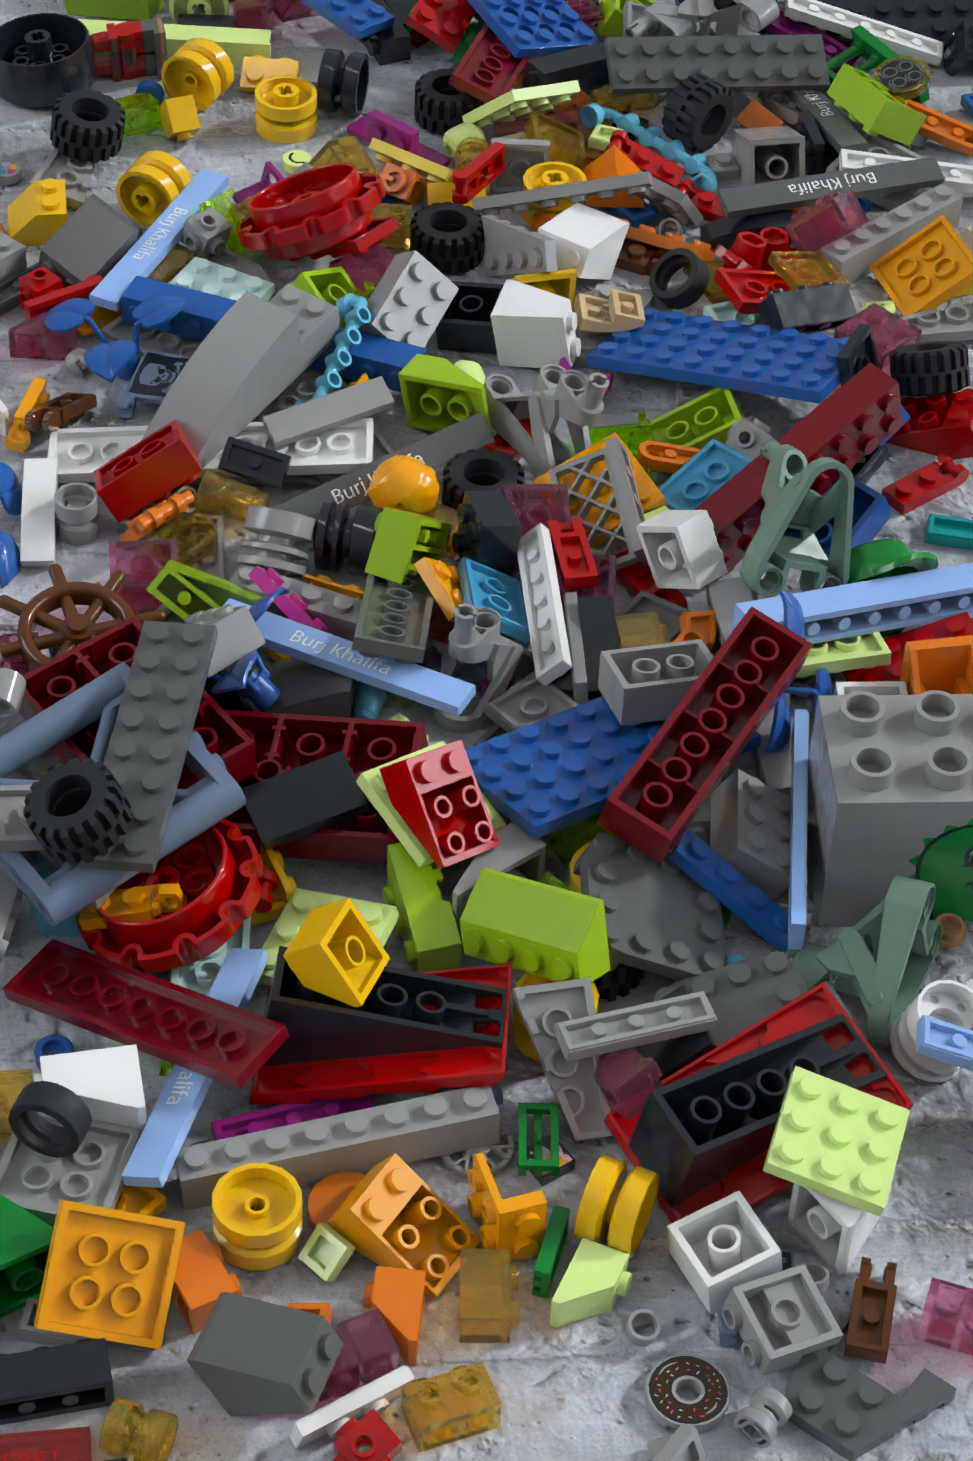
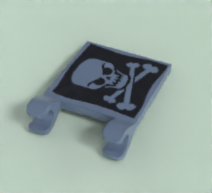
(150, 381)

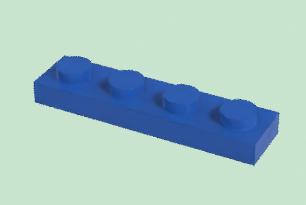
(732, 889)

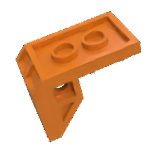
(938, 665)

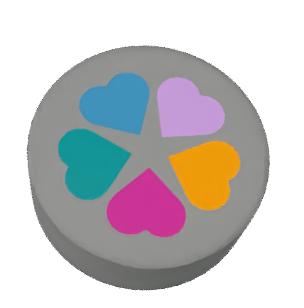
(9, 172)

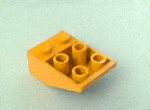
(404, 1224)

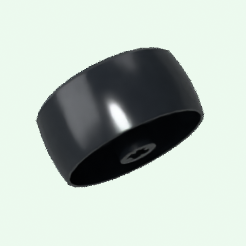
(44, 59)

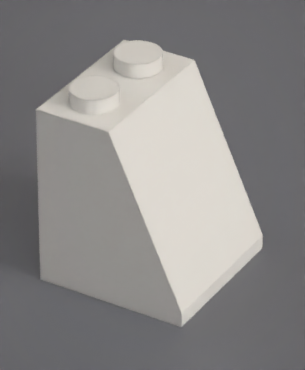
(586, 240)
(533, 327)
(105, 1081)
(830, 1226)

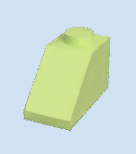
(590, 1283)

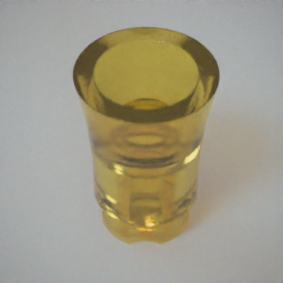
(622, 102)
(227, 496)

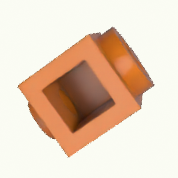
(402, 184)

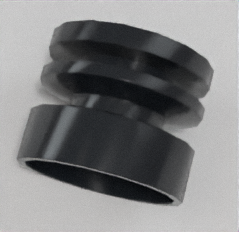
(342, 537)

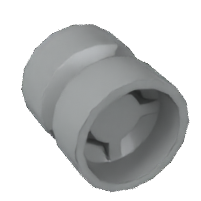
(77, 513)

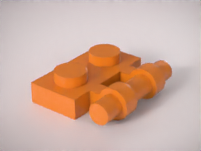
(157, 516)

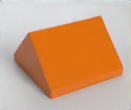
(613, 164)

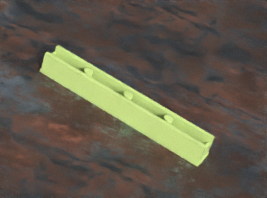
(234, 41)

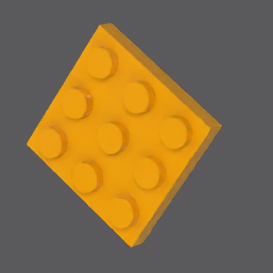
(925, 268)
(649, 494)
(109, 1274)

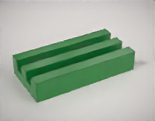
(537, 1164)
(550, 1251)

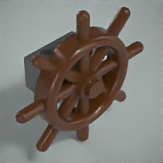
(76, 627)

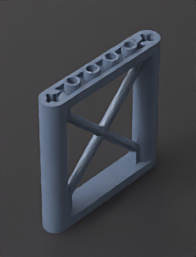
(194, 809)

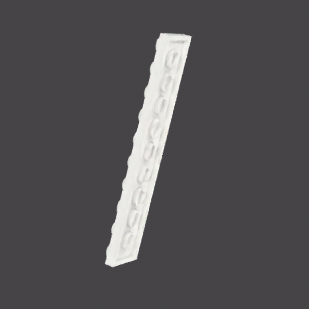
(329, 452)

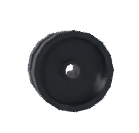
(343, 82)

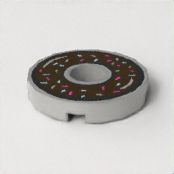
(691, 1373)

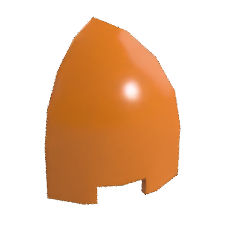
(758, 116)

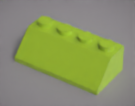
(535, 927)

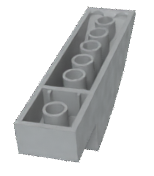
(245, 366)

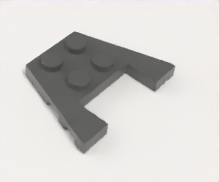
(850, 1408)

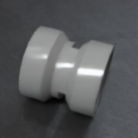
(760, 1420)

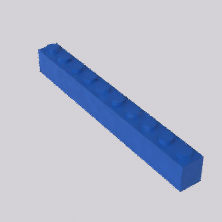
(372, 356)

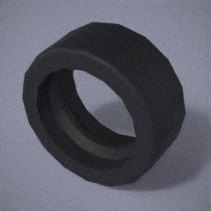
(666, 268)
(61, 1105)

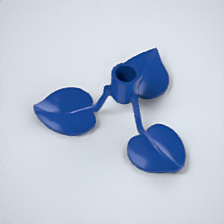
(118, 356)
(12, 502)
(251, 683)
(782, 723)

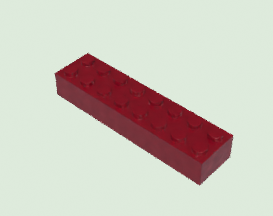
(840, 428)
(704, 735)

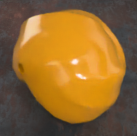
(404, 485)

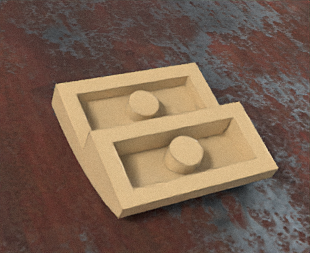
(616, 314)

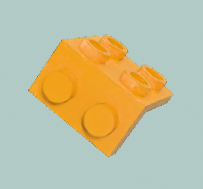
(506, 1223)

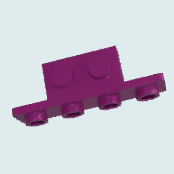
(394, 133)

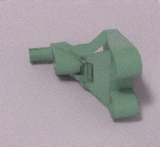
(785, 493)
(897, 938)

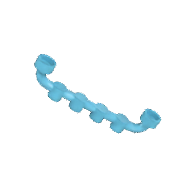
(706, 179)
(356, 314)

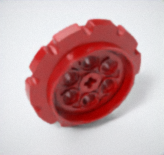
(310, 211)
(219, 891)

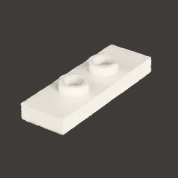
(355, 1404)

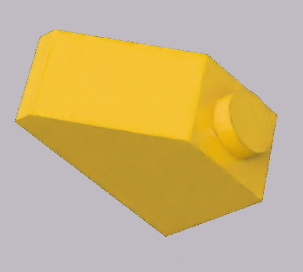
(179, 118)

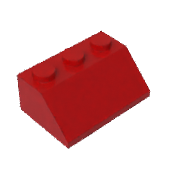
(147, 472)

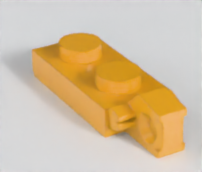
(18, 436)
(134, 905)

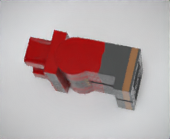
(133, 49)

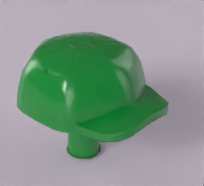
(887, 559)

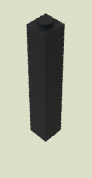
(582, 64)

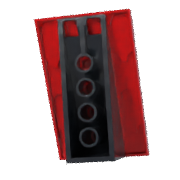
(405, 1037)
(719, 1113)

